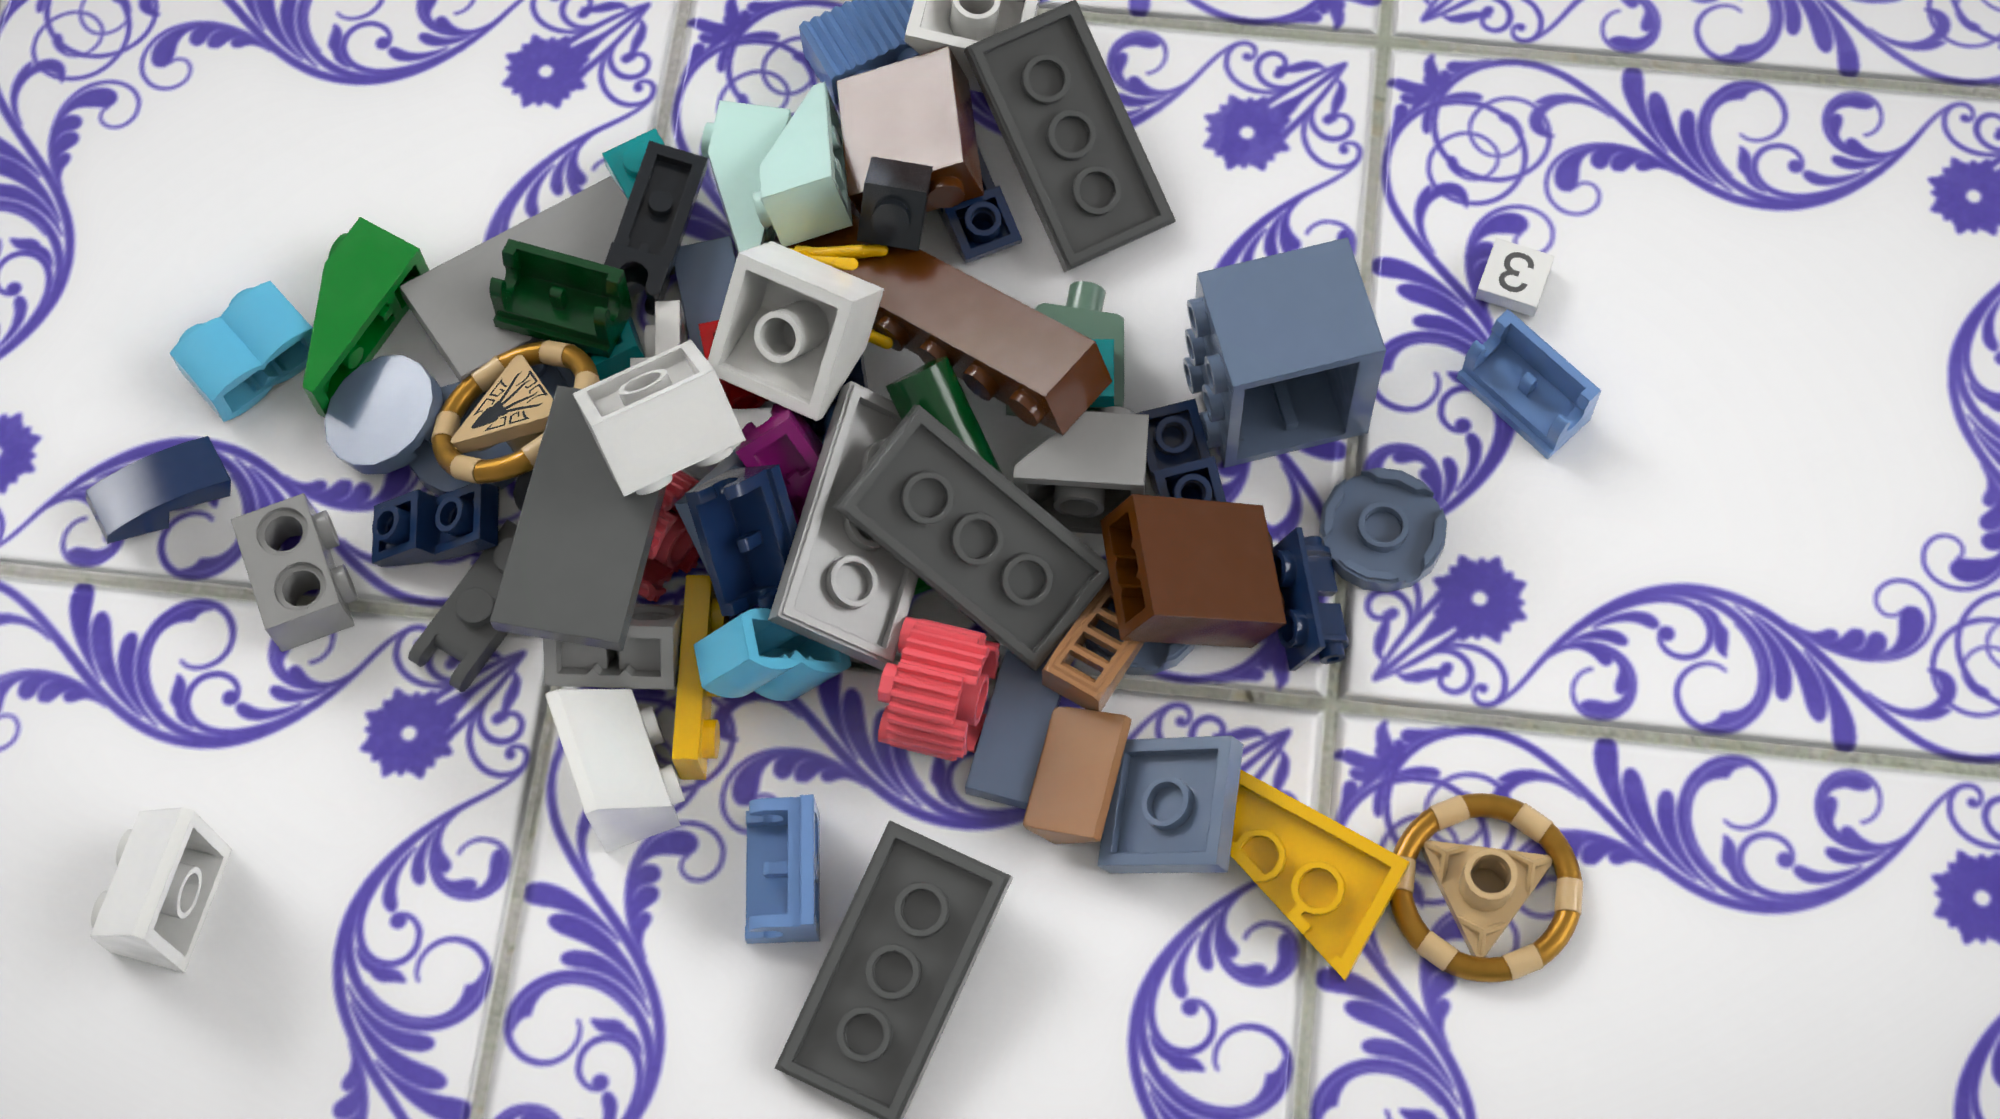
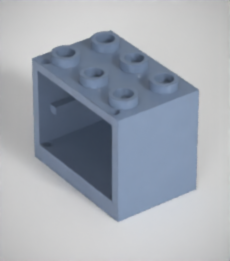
(1283, 352)

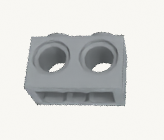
(283, 576)
(646, 661)

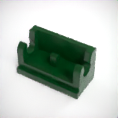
(560, 298)

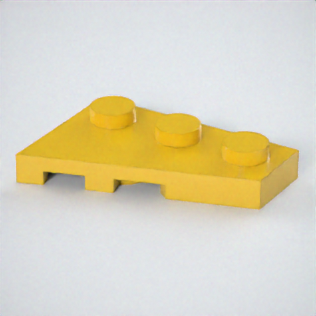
(1314, 870)

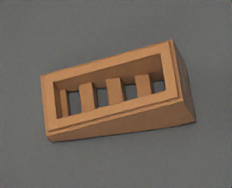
(1075, 684)

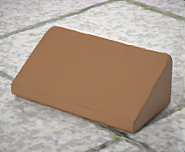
(1076, 775)

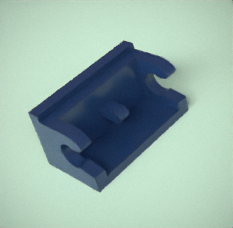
(744, 534)

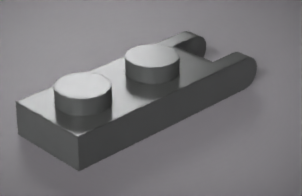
(463, 622)

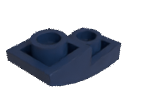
(982, 223)
(1180, 455)
(144, 492)
(434, 528)

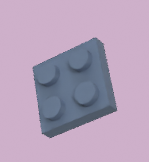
(1173, 806)

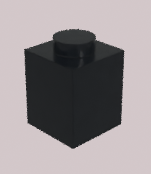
(894, 203)

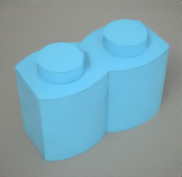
(244, 350)
(764, 658)

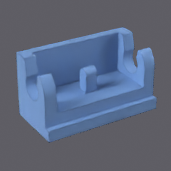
(1529, 385)
(783, 870)

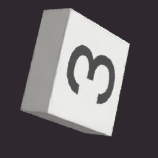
(1514, 277)

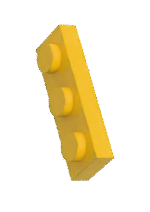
(695, 733)

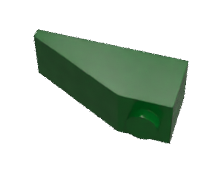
(357, 305)

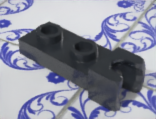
(657, 218)

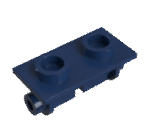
(1312, 627)

